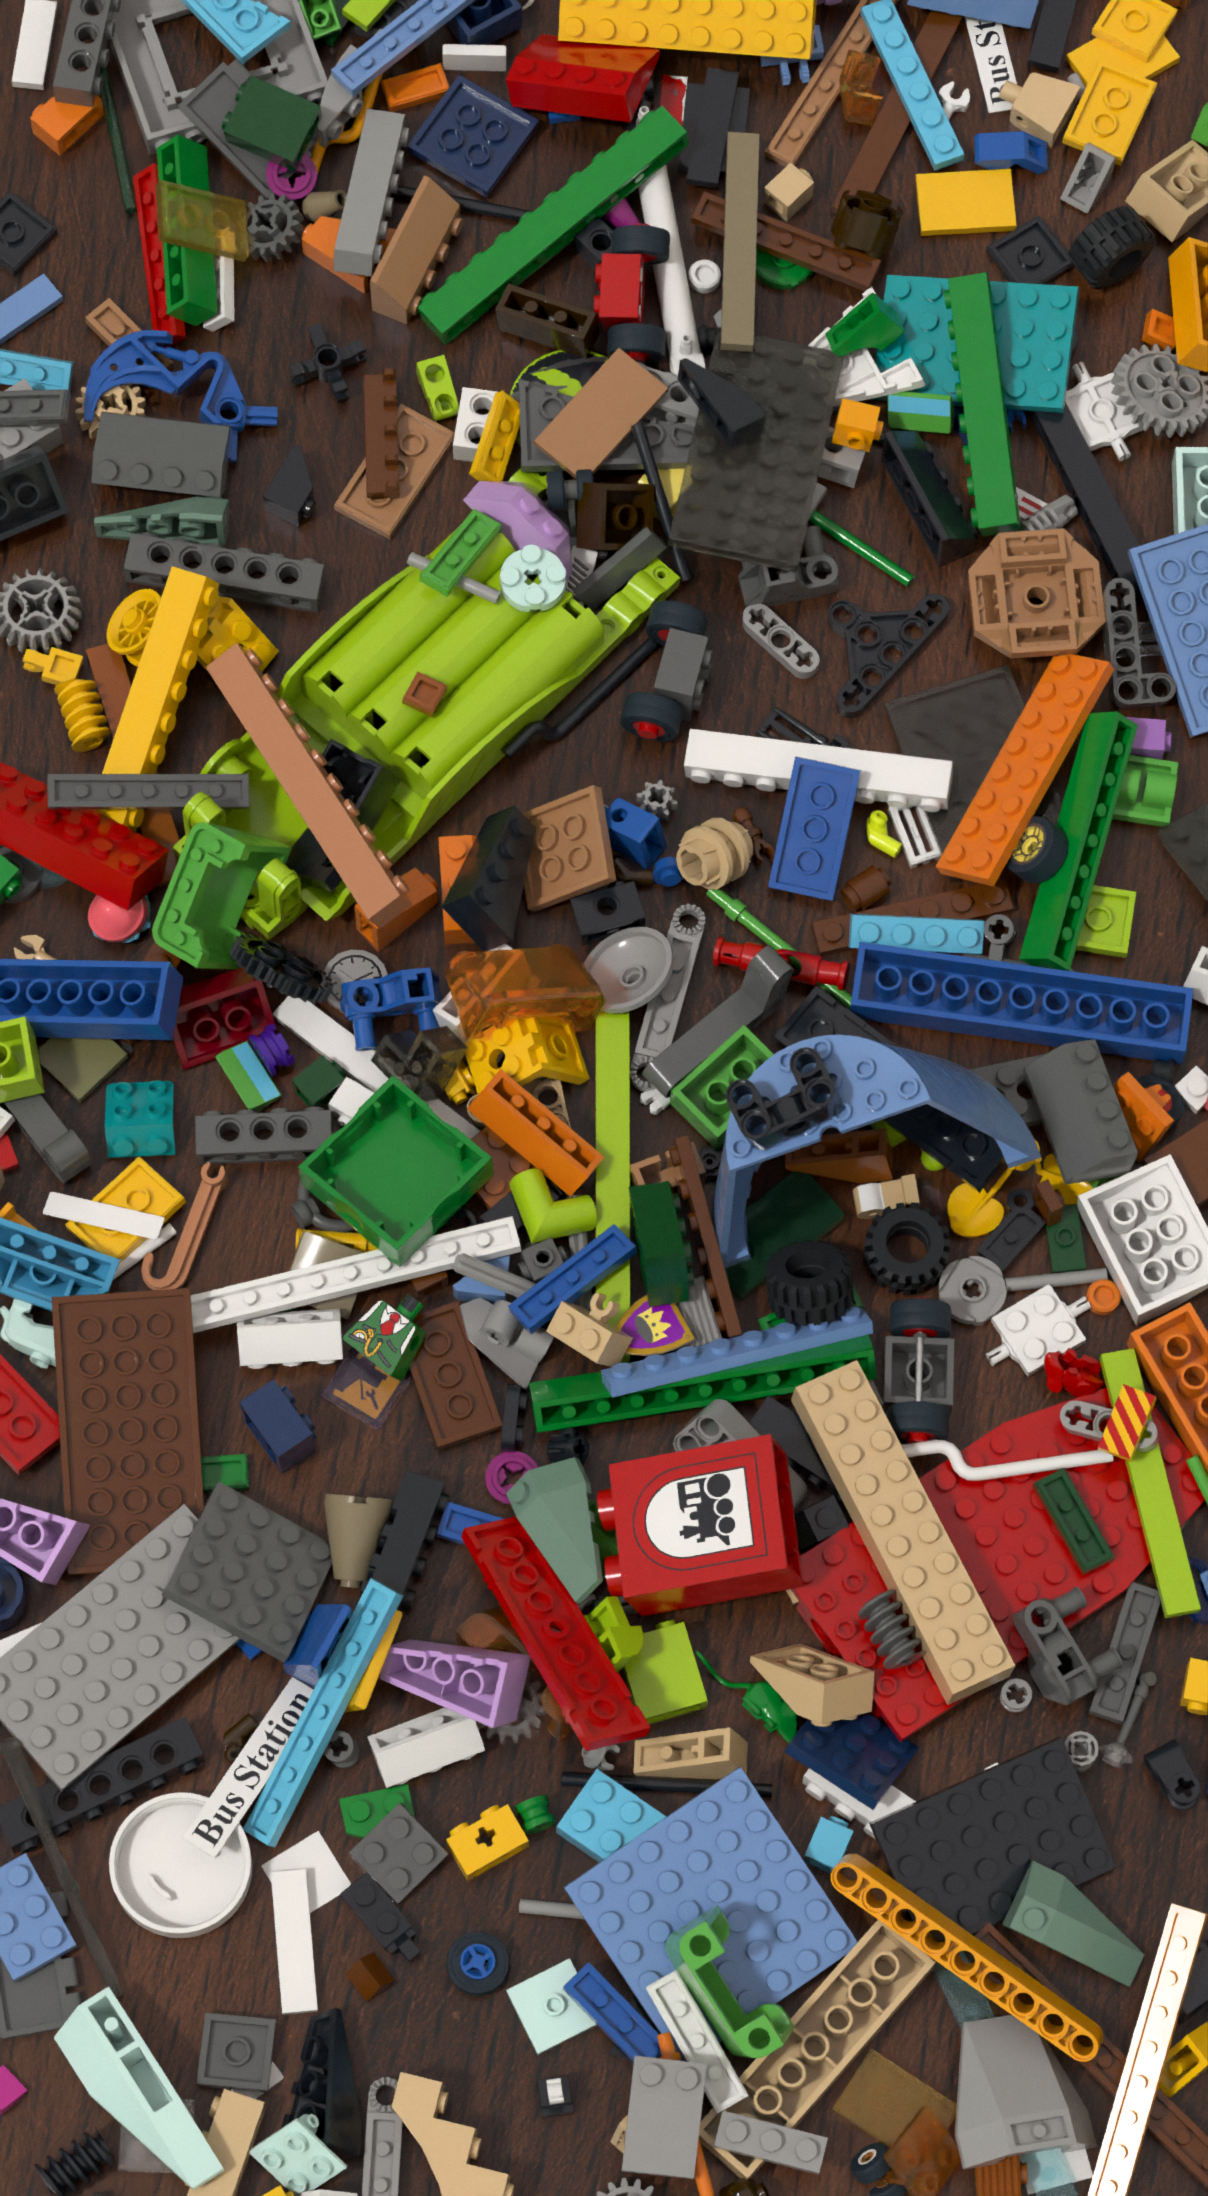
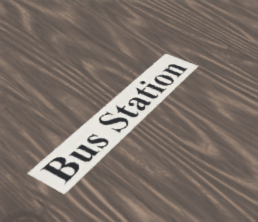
(991, 60)
(248, 1771)

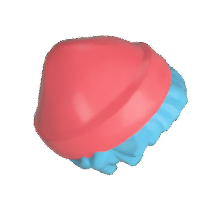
(117, 924)

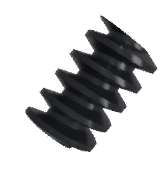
(76, 2164)

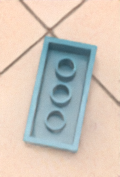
(605, 1817)

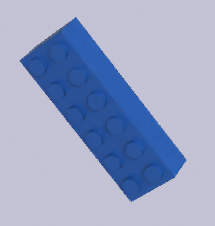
(92, 997)

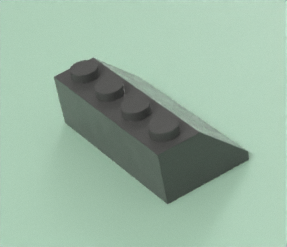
(161, 454)
(1081, 1113)

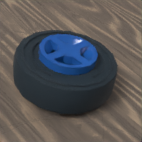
(472, 1952)

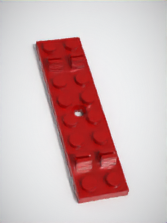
(569, 1660)

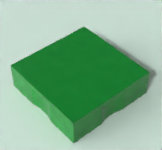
(396, 1171)

